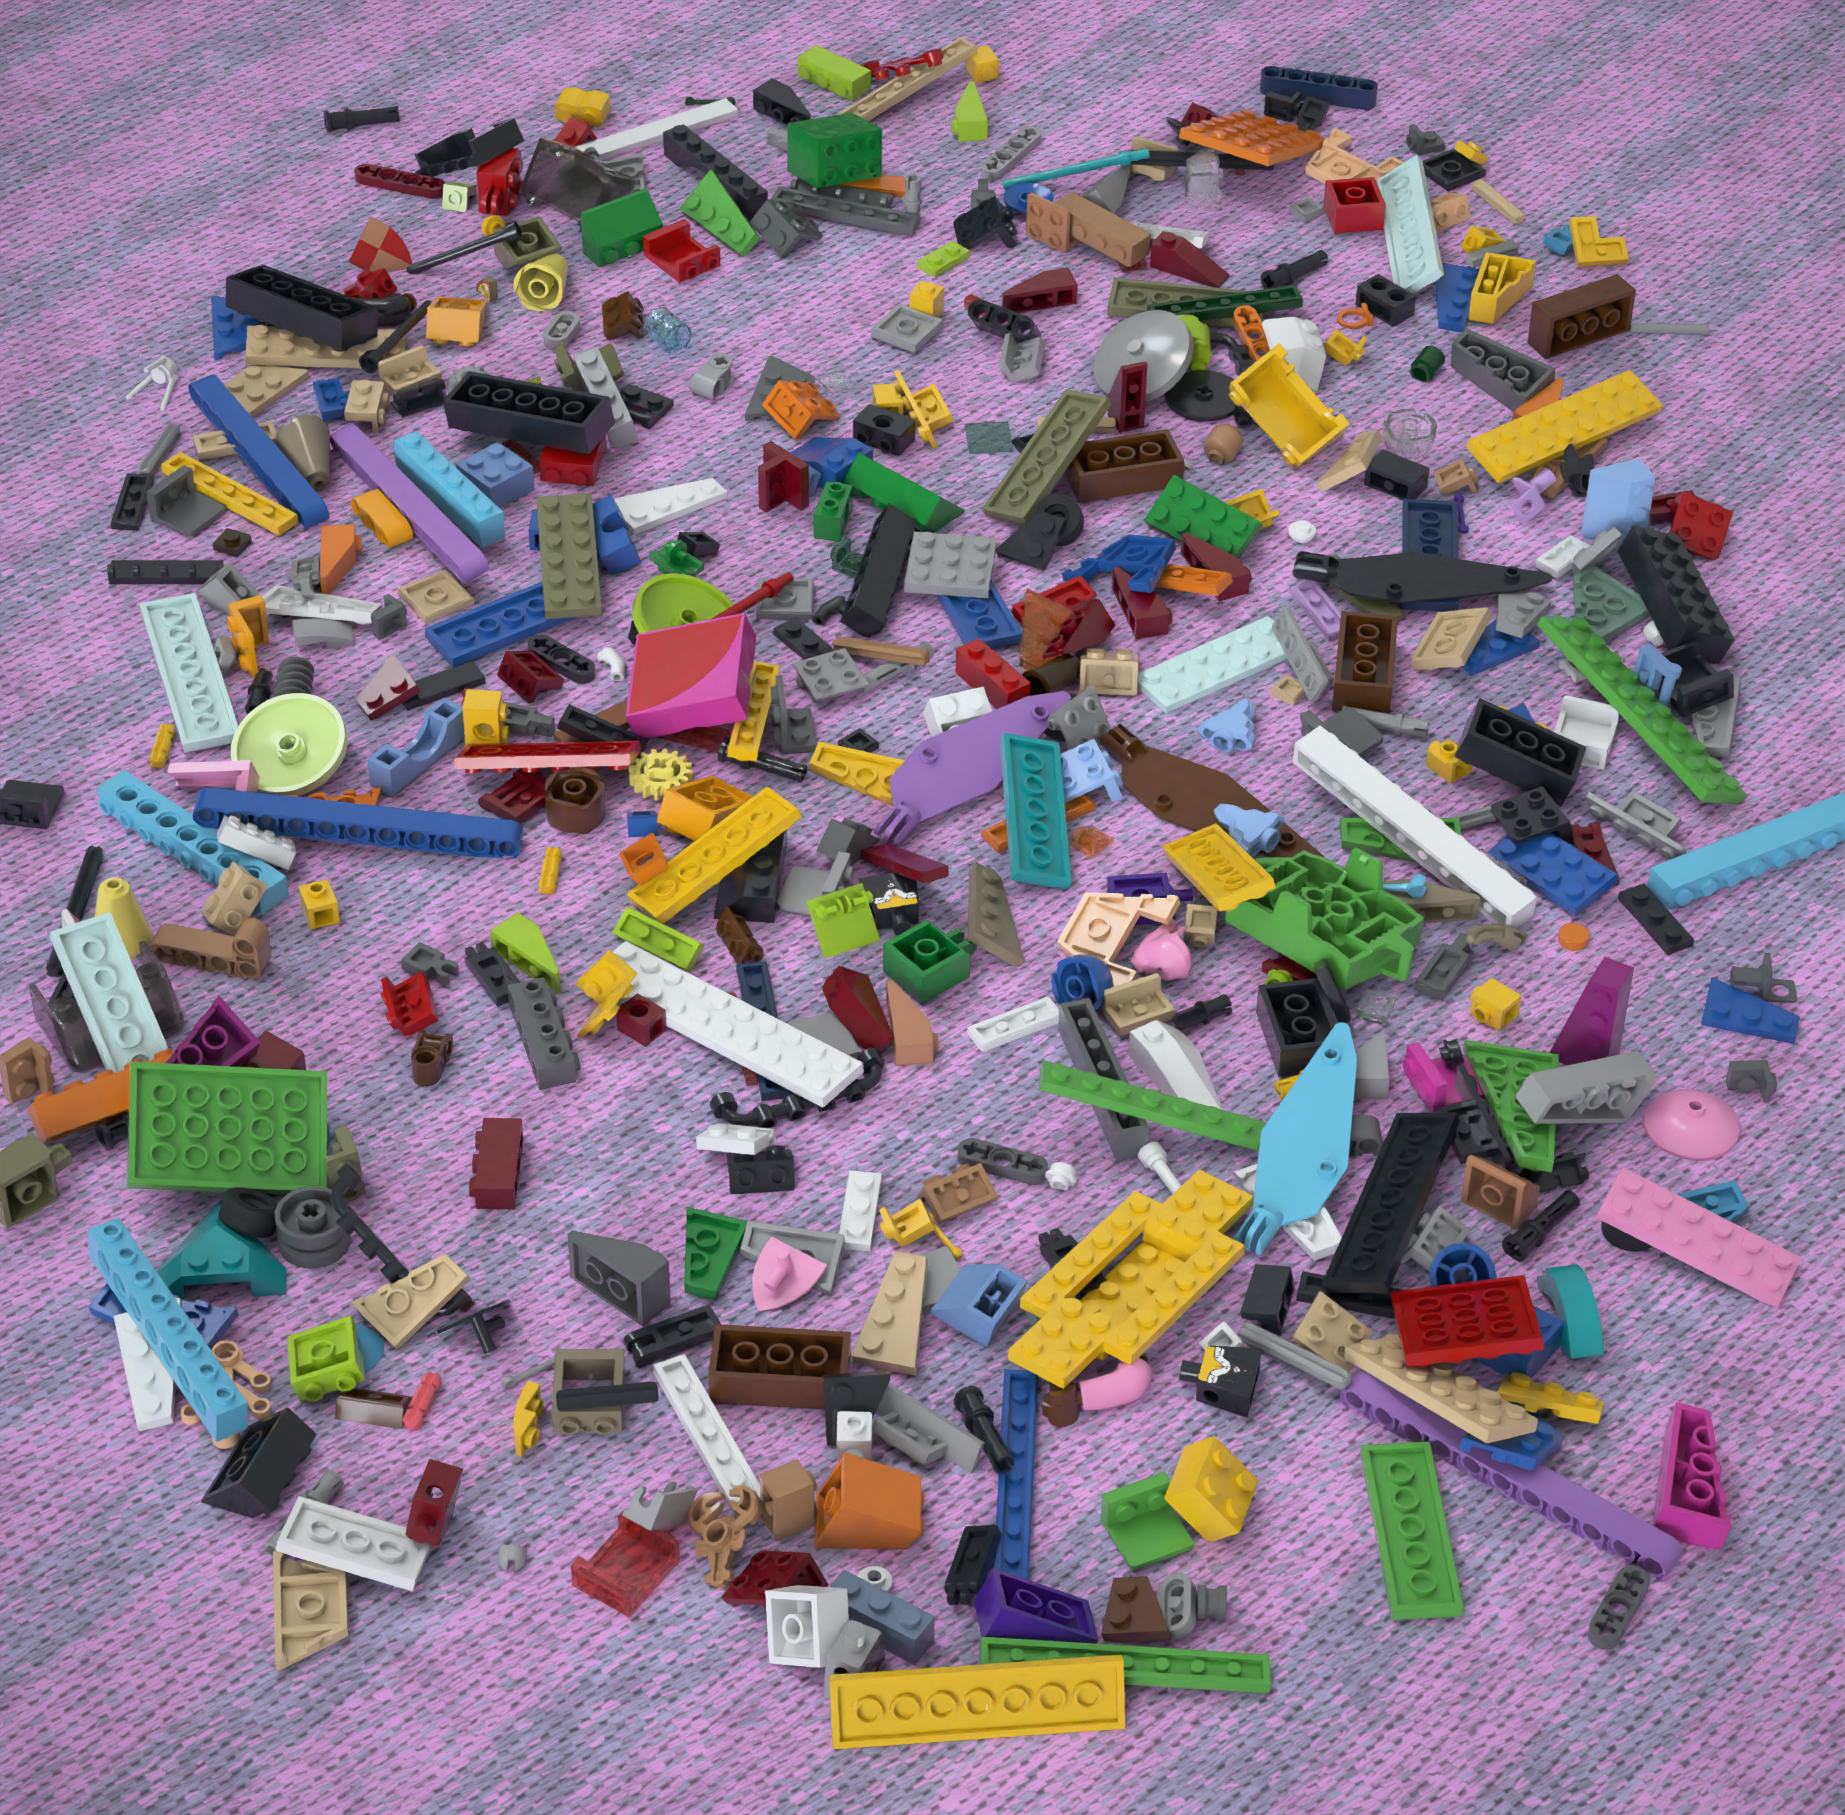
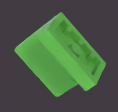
(1144, 1522)

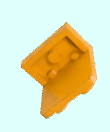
(248, 630)

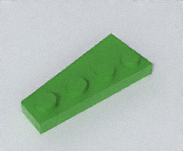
(1362, 835)

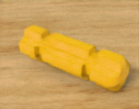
(162, 746)
(550, 870)

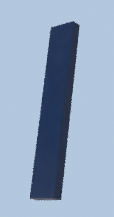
(757, 991)

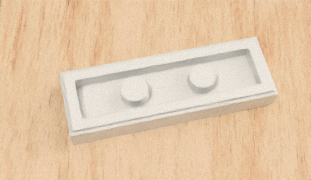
(1014, 1024)

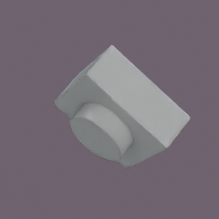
(225, 654)

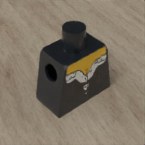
(894, 901)
(1225, 1377)

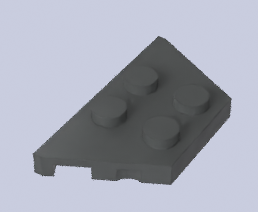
(773, 372)

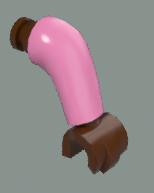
(1103, 1392)

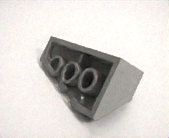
(1110, 189)

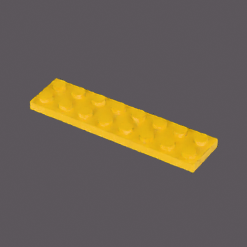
(1574, 420)
(977, 1701)

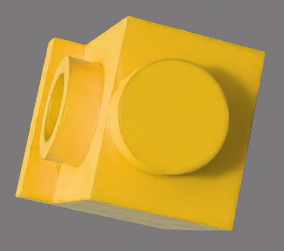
(886, 398)
(1442, 761)

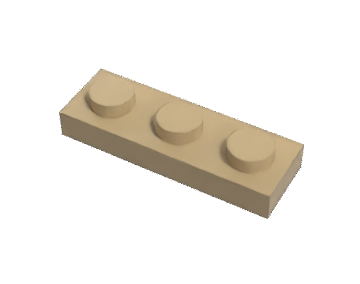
(215, 445)

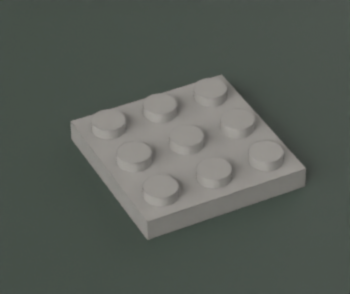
(950, 565)

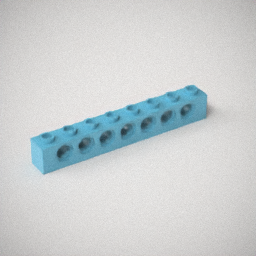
(177, 834)
(167, 1329)

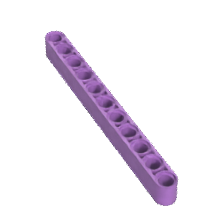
(422, 514)
(1542, 1488)

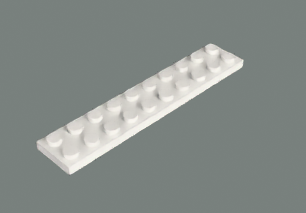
(741, 1030)

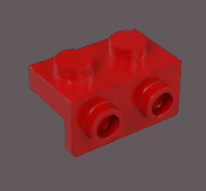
(371, 285)
(409, 1004)

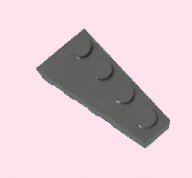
(1499, 369)

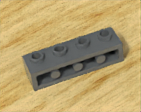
(543, 1033)

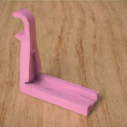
(215, 775)

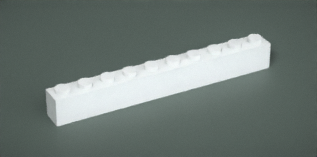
(1413, 827)

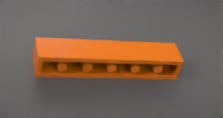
(84, 1104)

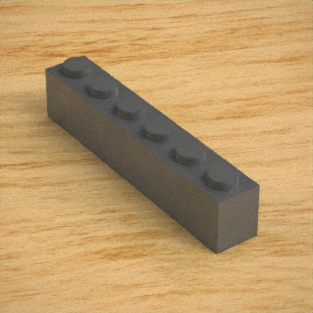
(1093, 1053)

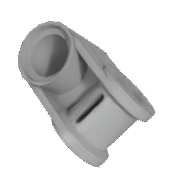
(713, 377)

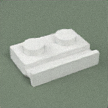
(735, 1138)

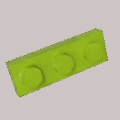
(658, 939)

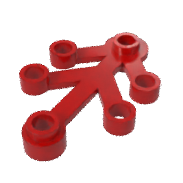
(902, 65)

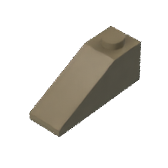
(1441, 903)

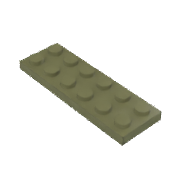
(1133, 296)
(1046, 456)
(568, 556)

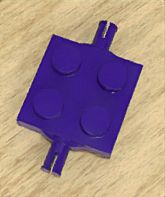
(1151, 884)

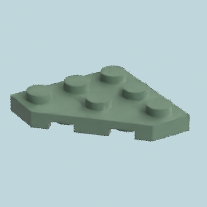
(1606, 603)

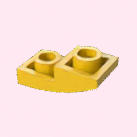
(525, 1418)

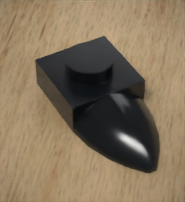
(1312, 113)

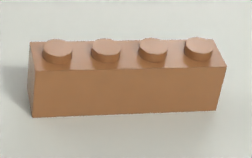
(1105, 230)

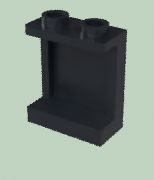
(1699, 682)

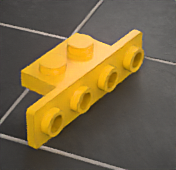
(926, 406)

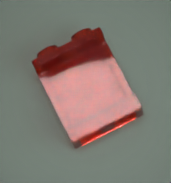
(627, 1566)

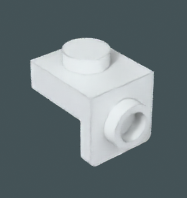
(854, 1434)

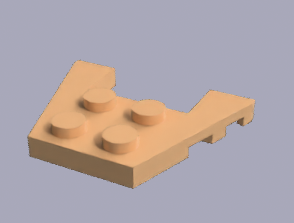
(1334, 163)
(1104, 923)

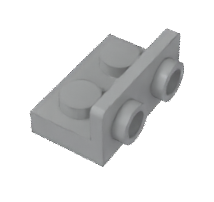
(1433, 1234)

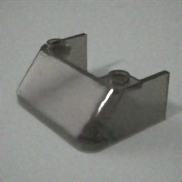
(69, 1033)

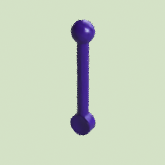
(1462, 528)

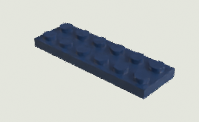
(1432, 530)

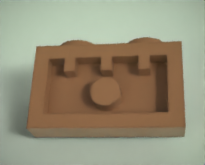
(25, 1070)
(958, 1193)

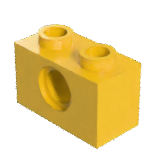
(485, 717)

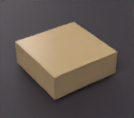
(1288, 690)

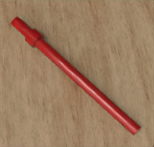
(768, 590)

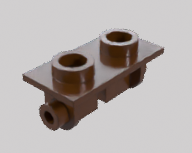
(738, 938)

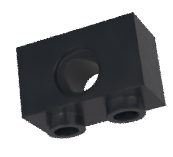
(884, 429)

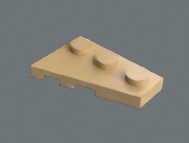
(408, 1304)

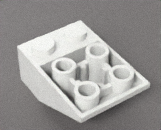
(955, 709)

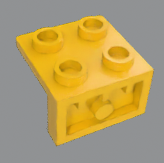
(606, 984)

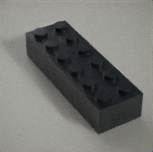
(302, 307)
(529, 412)
(1675, 592)

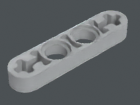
(1009, 151)

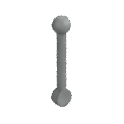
(510, 1381)

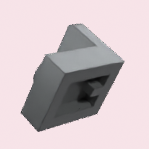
(1424, 142)
(390, 618)
(1751, 1075)

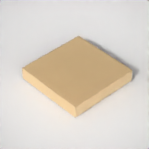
(435, 596)

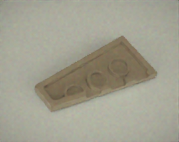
(990, 916)

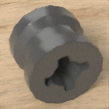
(1211, 1603)

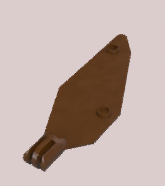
(1186, 790)

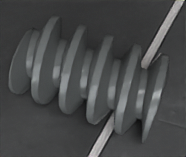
(294, 676)

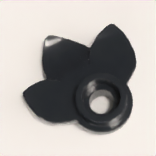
(1576, 470)

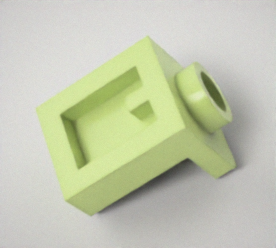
(456, 195)

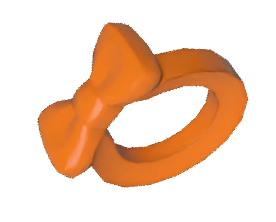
(1367, 320)

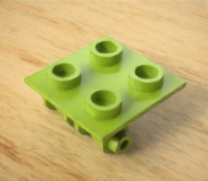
(843, 920)

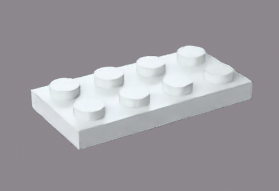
(352, 1543)

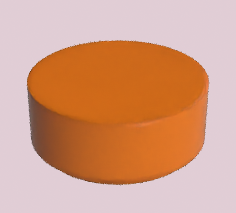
(1573, 936)

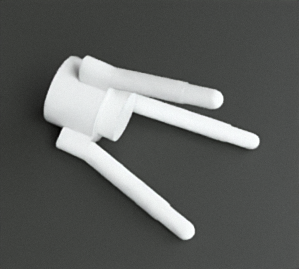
(163, 371)

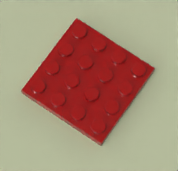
(1466, 1321)

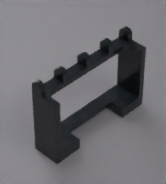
(466, 150)

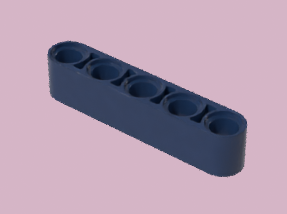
(1332, 88)

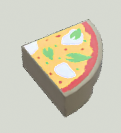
(488, 288)

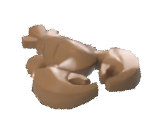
(723, 1534)

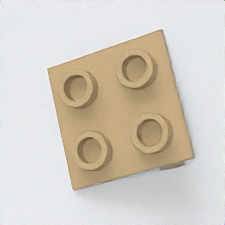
(1329, 1330)

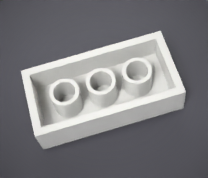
(256, 842)

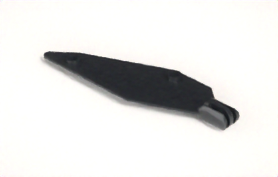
(1415, 576)

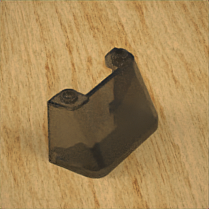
(571, 180)

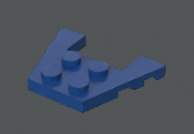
(1134, 555)

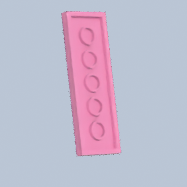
(1699, 1237)

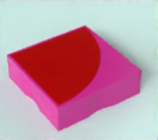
(691, 676)

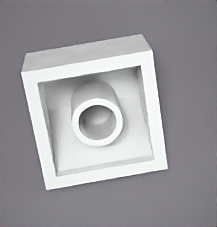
(804, 1623)

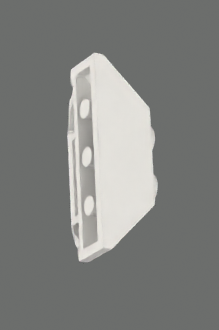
(1303, 346)

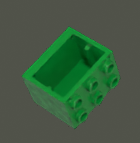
(834, 150)

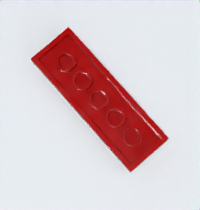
(554, 755)

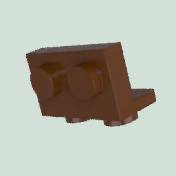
(622, 315)

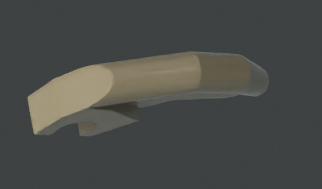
(1506, 935)

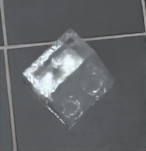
(1203, 182)

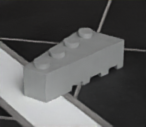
(1588, 1091)

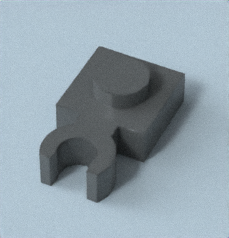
(430, 962)

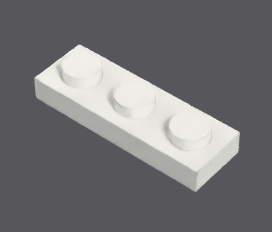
(860, 1209)

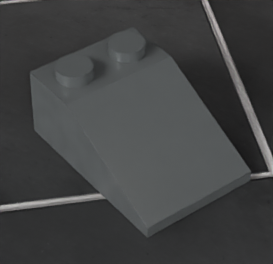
(621, 1274)

